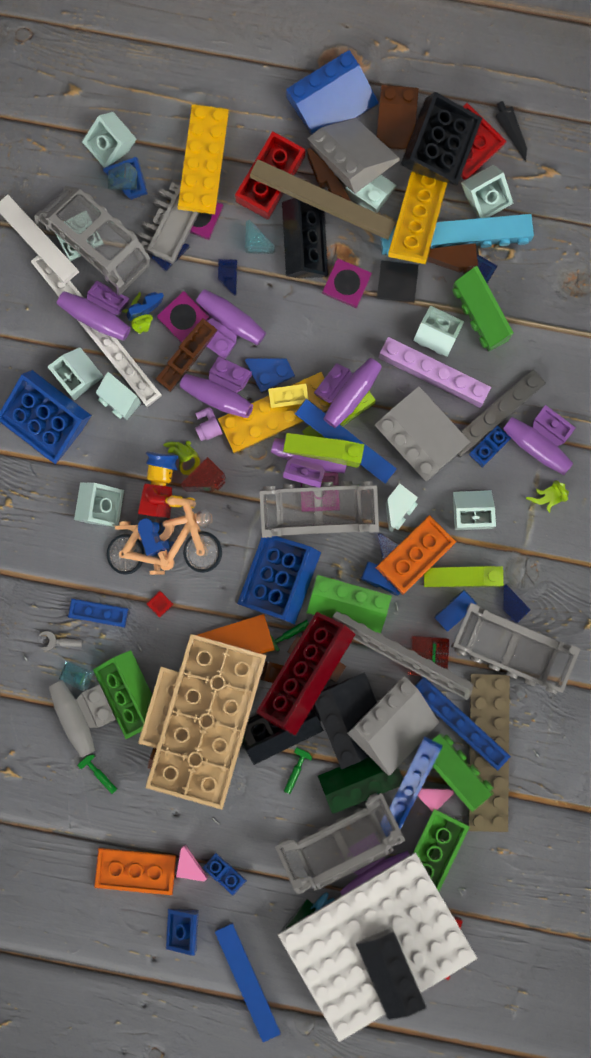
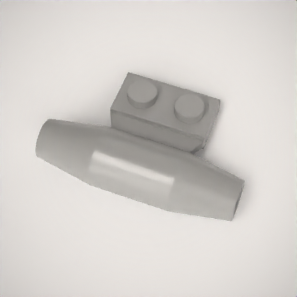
(80, 714)

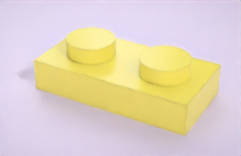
(288, 395)

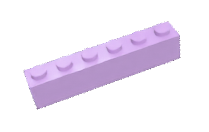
(434, 372)

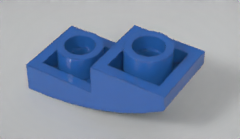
(149, 303)
(489, 446)
(376, 579)
(454, 611)
(224, 874)

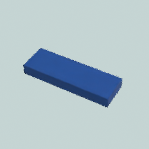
(98, 612)

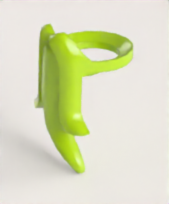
(140, 323)
(185, 453)
(553, 494)

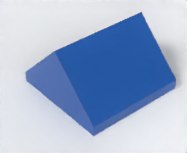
(182, 931)

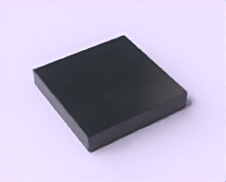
(397, 281)

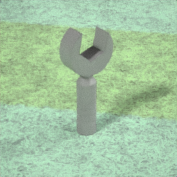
(62, 641)

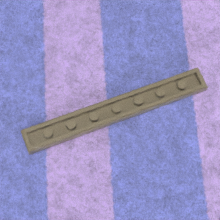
(322, 199)

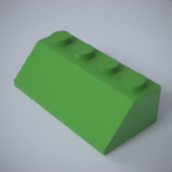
(482, 309)
(354, 601)
(125, 691)
(460, 775)
(440, 845)

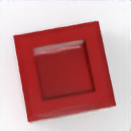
(160, 604)

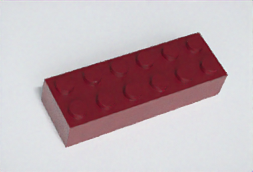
(305, 673)

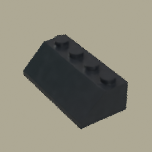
(304, 240)
(265, 739)
(391, 975)

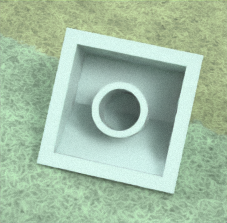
(108, 139)
(487, 192)
(374, 194)
(438, 331)
(117, 396)
(99, 504)

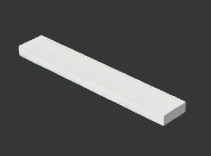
(37, 240)

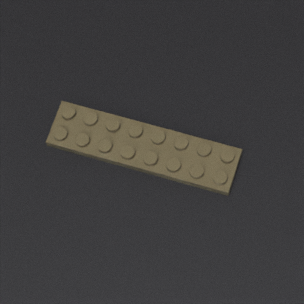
(491, 713)

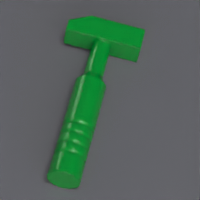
(290, 633)
(296, 770)
(97, 772)

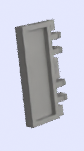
(172, 227)

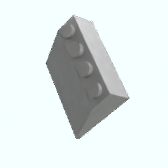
(352, 152)
(422, 433)
(394, 725)

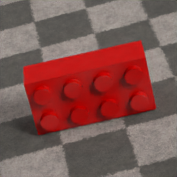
(280, 154)

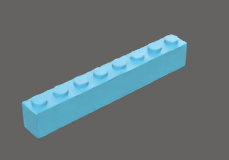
(481, 231)

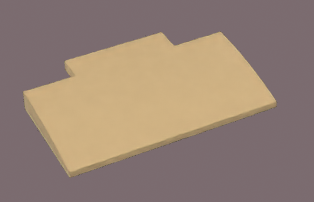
(201, 720)

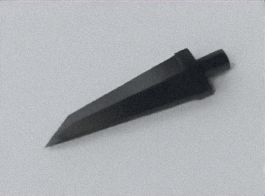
(510, 124)

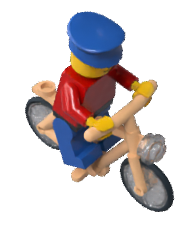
(201, 549)

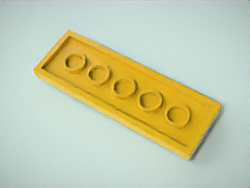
(203, 159)
(417, 219)
(268, 421)

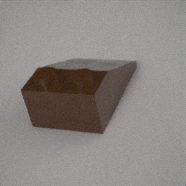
(397, 115)

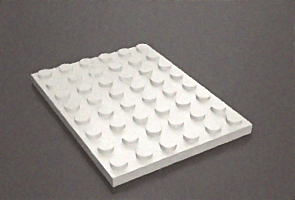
(327, 950)

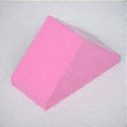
(435, 797)
(189, 867)

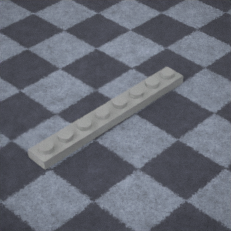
(407, 658)

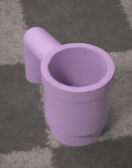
(210, 428)

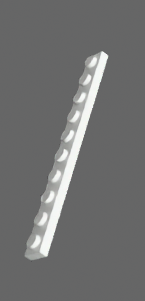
(109, 345)

